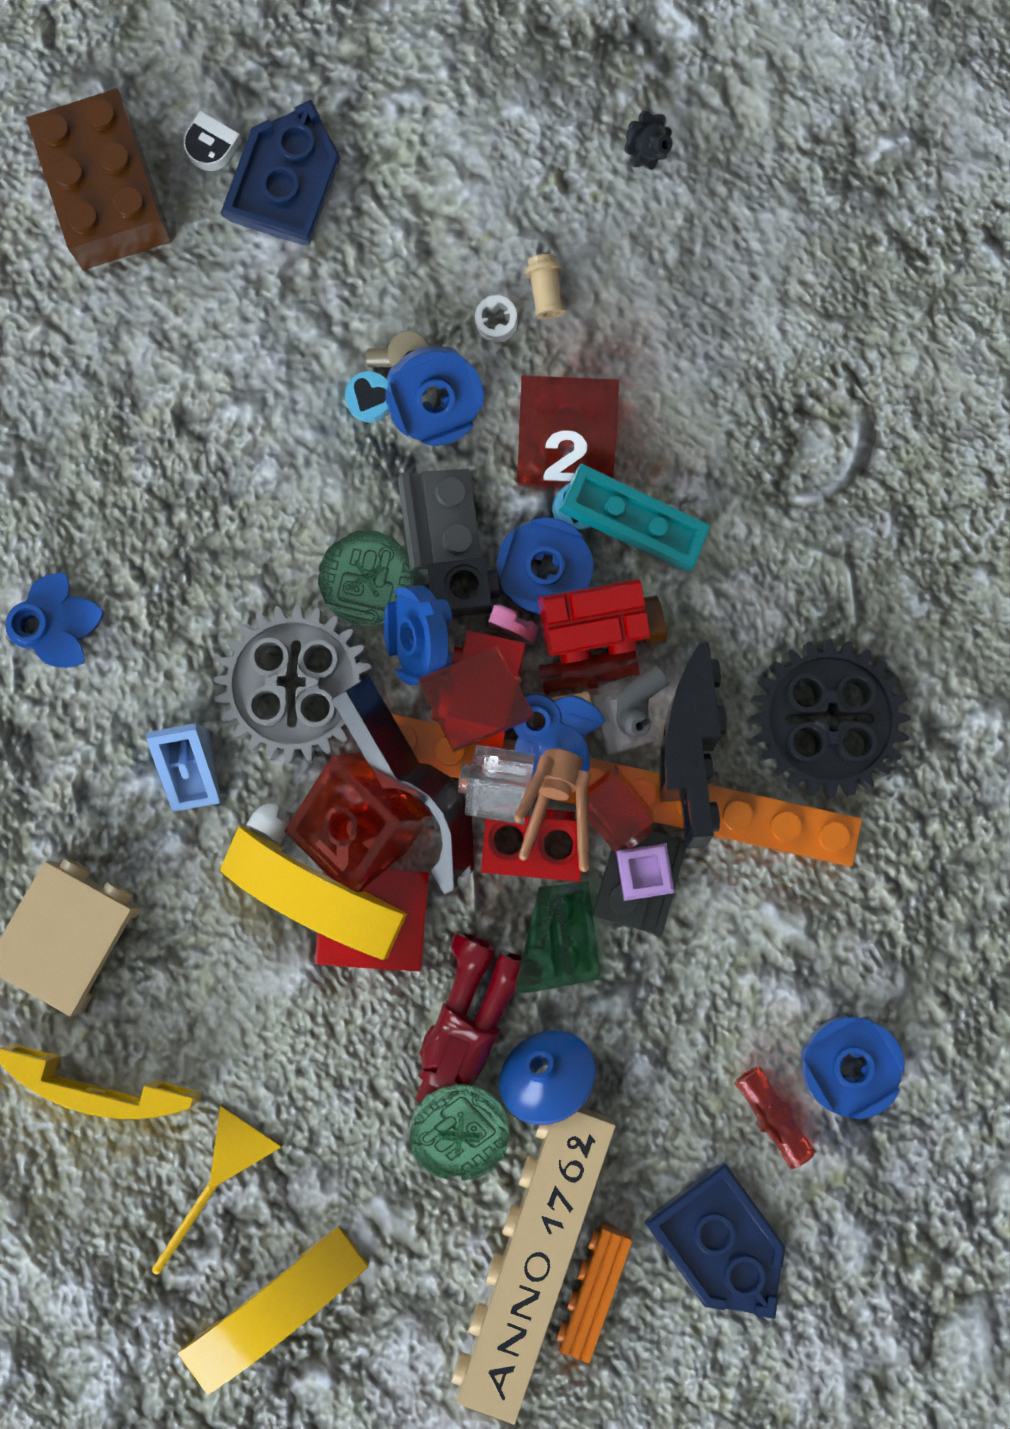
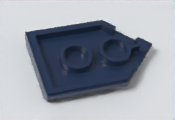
(284, 176)
(721, 1244)

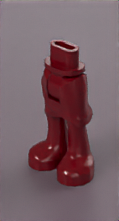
(457, 1045)

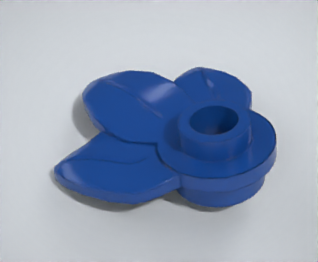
(61, 622)
(564, 728)

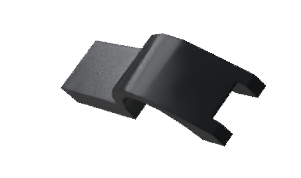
(399, 768)

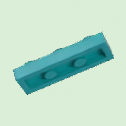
(634, 518)

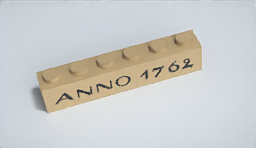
(532, 1265)

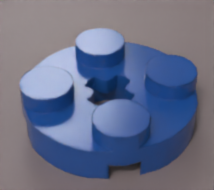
(410, 381)
(531, 543)
(417, 632)
(880, 1074)

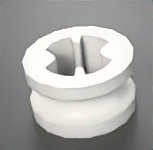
(492, 305)

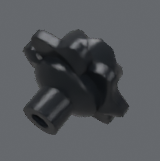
(648, 140)

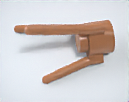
(555, 778)

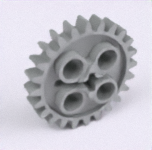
(250, 683)

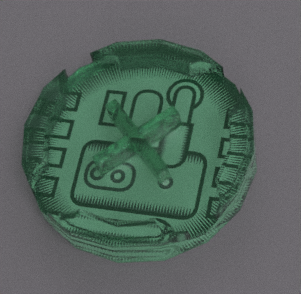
(361, 576)
(459, 1132)

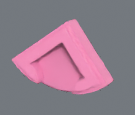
(506, 622)

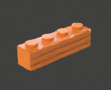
(595, 1292)

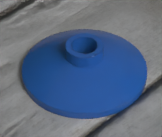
(559, 1089)

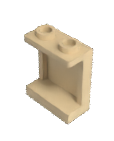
(63, 935)

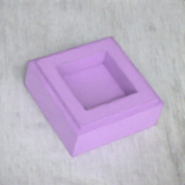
(645, 872)

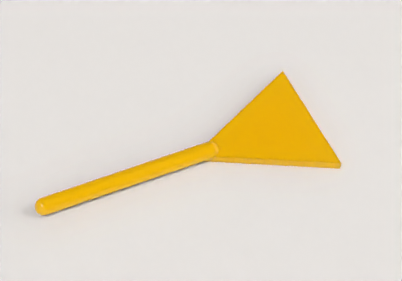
(235, 1149)

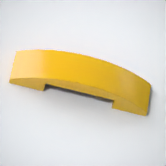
(310, 896)
(37, 1072)
(274, 1311)

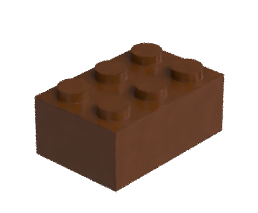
(98, 179)

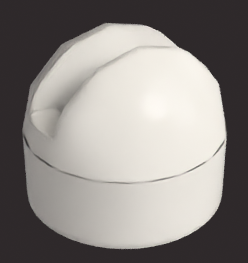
(269, 822)

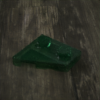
(560, 940)

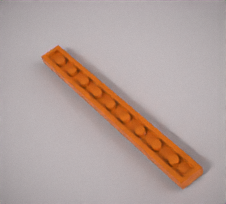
(742, 815)

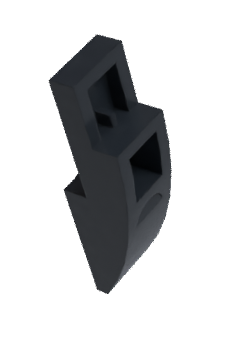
(690, 728)

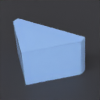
(185, 765)

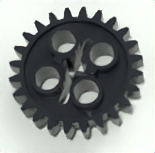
(830, 762)

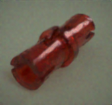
(588, 672)
(775, 1117)

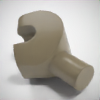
(398, 348)

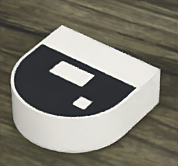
(210, 143)

